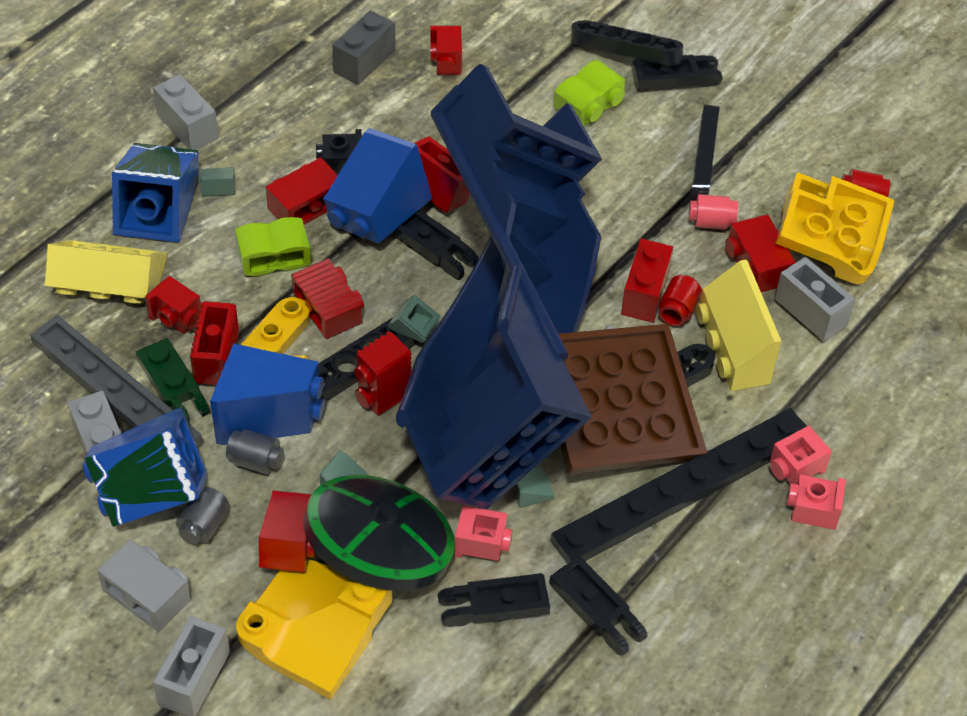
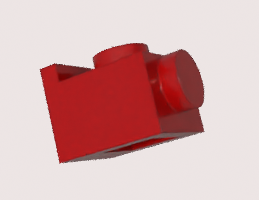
(446, 49)
(174, 305)

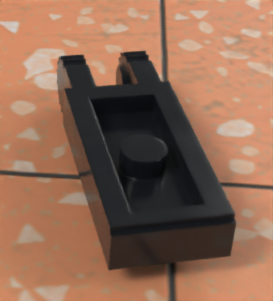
(690, 72)
(436, 243)
(495, 600)
(597, 604)

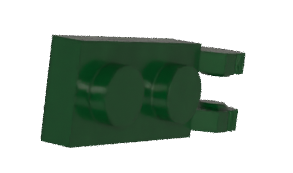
(170, 376)

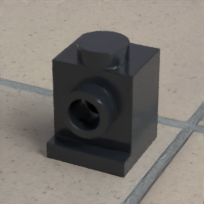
(337, 148)

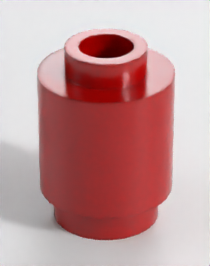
(868, 180)
(679, 300)

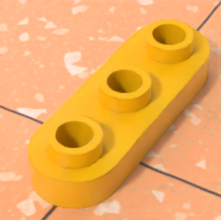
(283, 323)

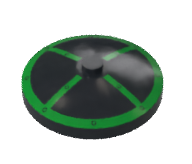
(378, 532)

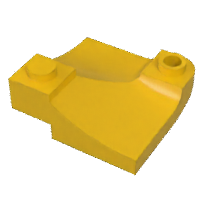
(836, 225)
(312, 625)

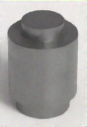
(254, 451)
(202, 516)

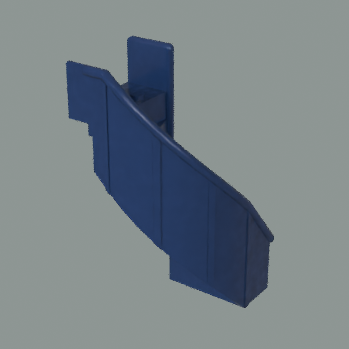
(492, 376)

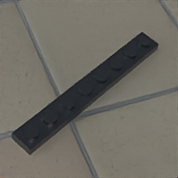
(674, 490)

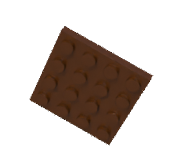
(634, 398)

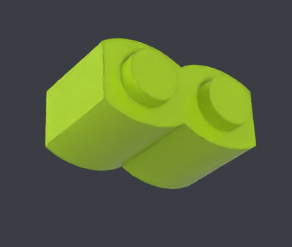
(591, 91)
(272, 246)

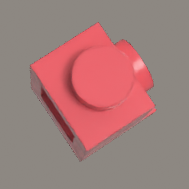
(799, 455)
(816, 501)
(482, 533)

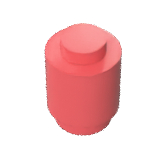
(713, 211)

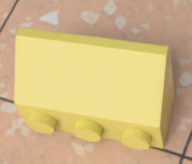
(103, 269)
(739, 328)

